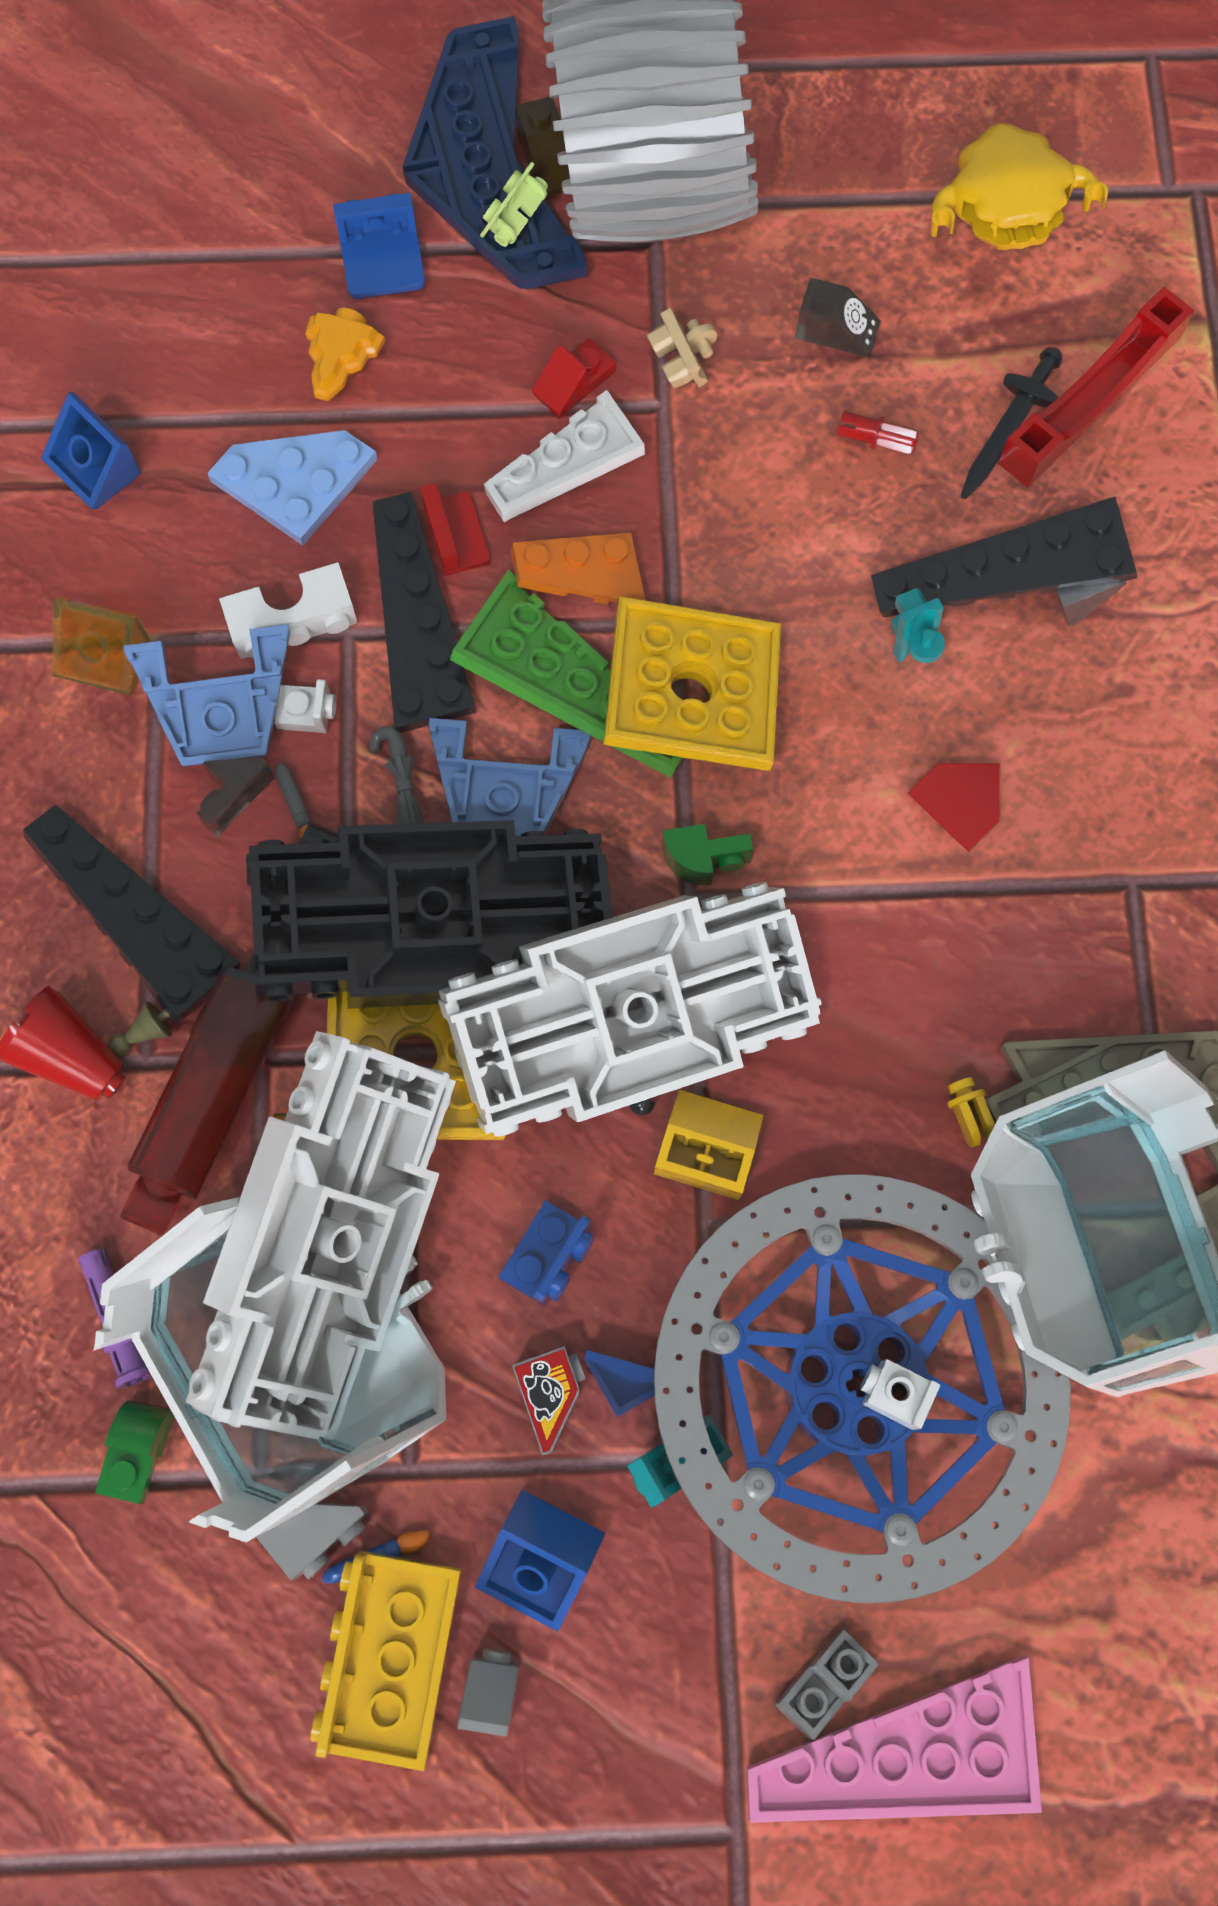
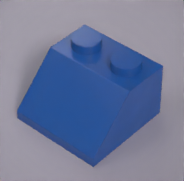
(539, 1560)

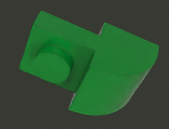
(694, 856)
(133, 1448)

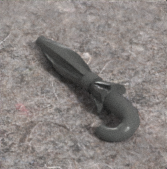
(401, 768)

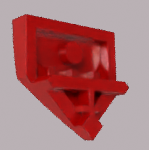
(962, 799)

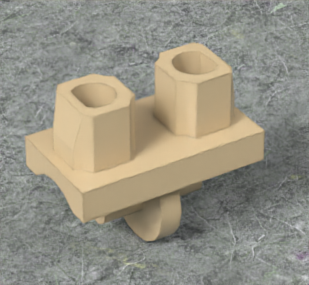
(672, 336)

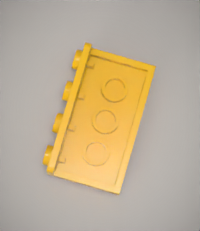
(386, 1660)

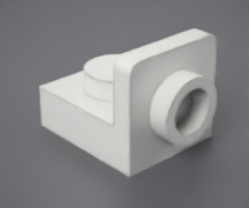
(305, 708)

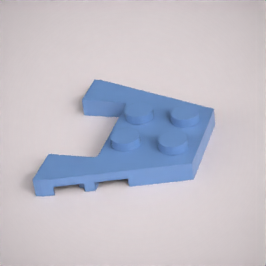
(217, 715)
(502, 789)

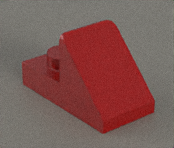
(572, 376)

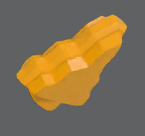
(339, 348)

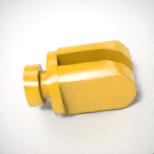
(961, 1105)

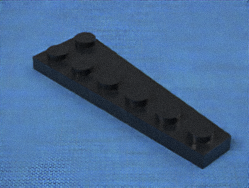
(1053, 553)
(416, 622)
(149, 931)

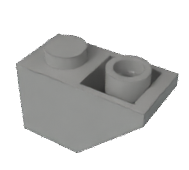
(304, 1539)

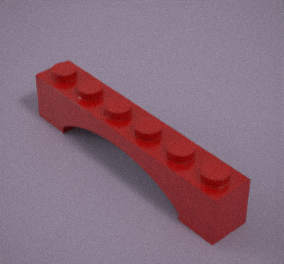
(1053, 430)

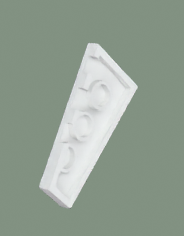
(577, 454)

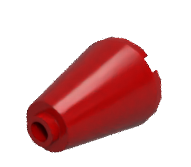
(61, 1048)

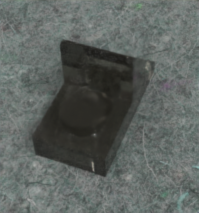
(240, 782)

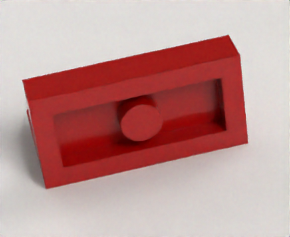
(455, 530)

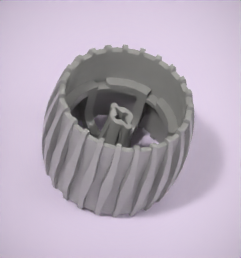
(651, 117)

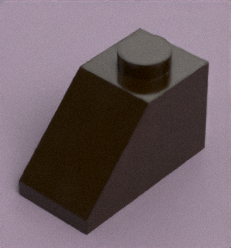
(541, 142)

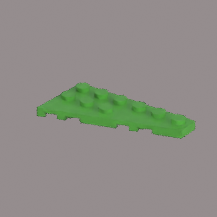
(543, 663)

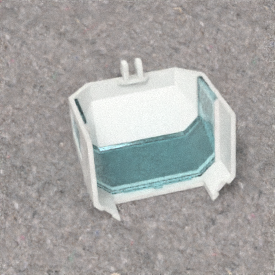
(1105, 1229)
(255, 1470)

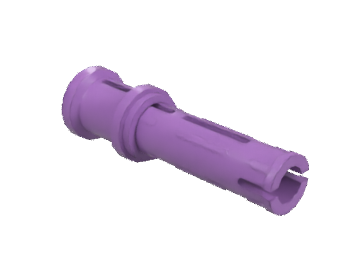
(124, 1354)

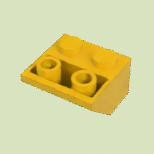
(709, 1145)

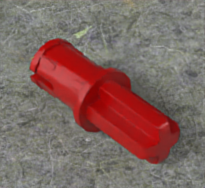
(878, 433)

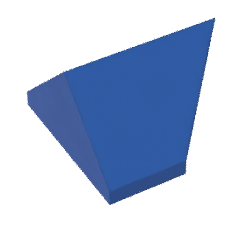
(621, 1382)

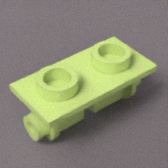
(523, 193)

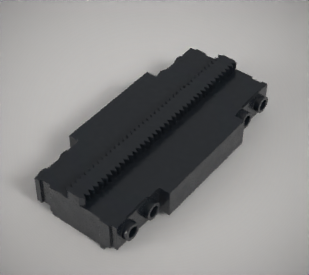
(414, 906)

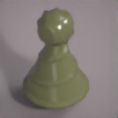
(147, 1026)

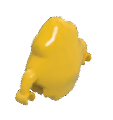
(1012, 189)

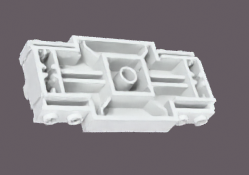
(630, 1007)
(320, 1240)

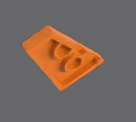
(582, 566)

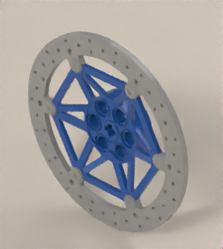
(765, 1479)

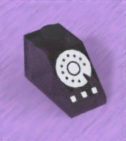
(836, 319)

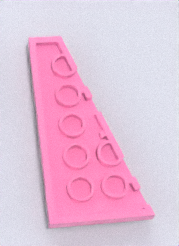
(933, 1756)

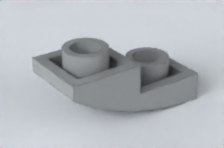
(826, 1684)

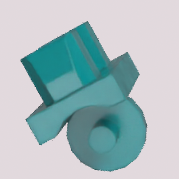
(917, 627)

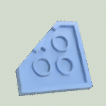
(294, 478)

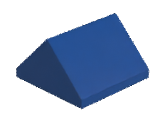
(88, 454)

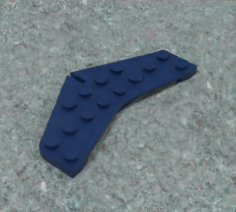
(467, 155)

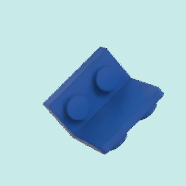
(546, 1253)

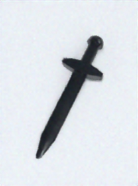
(1028, 393)

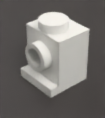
(918, 1400)

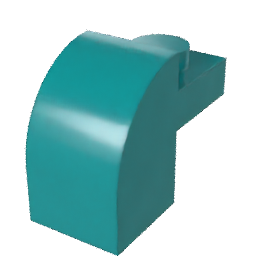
(654, 1474)

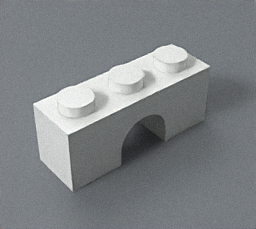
(321, 610)

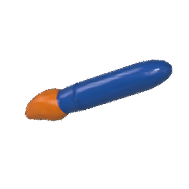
(405, 1544)

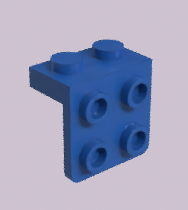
(379, 245)

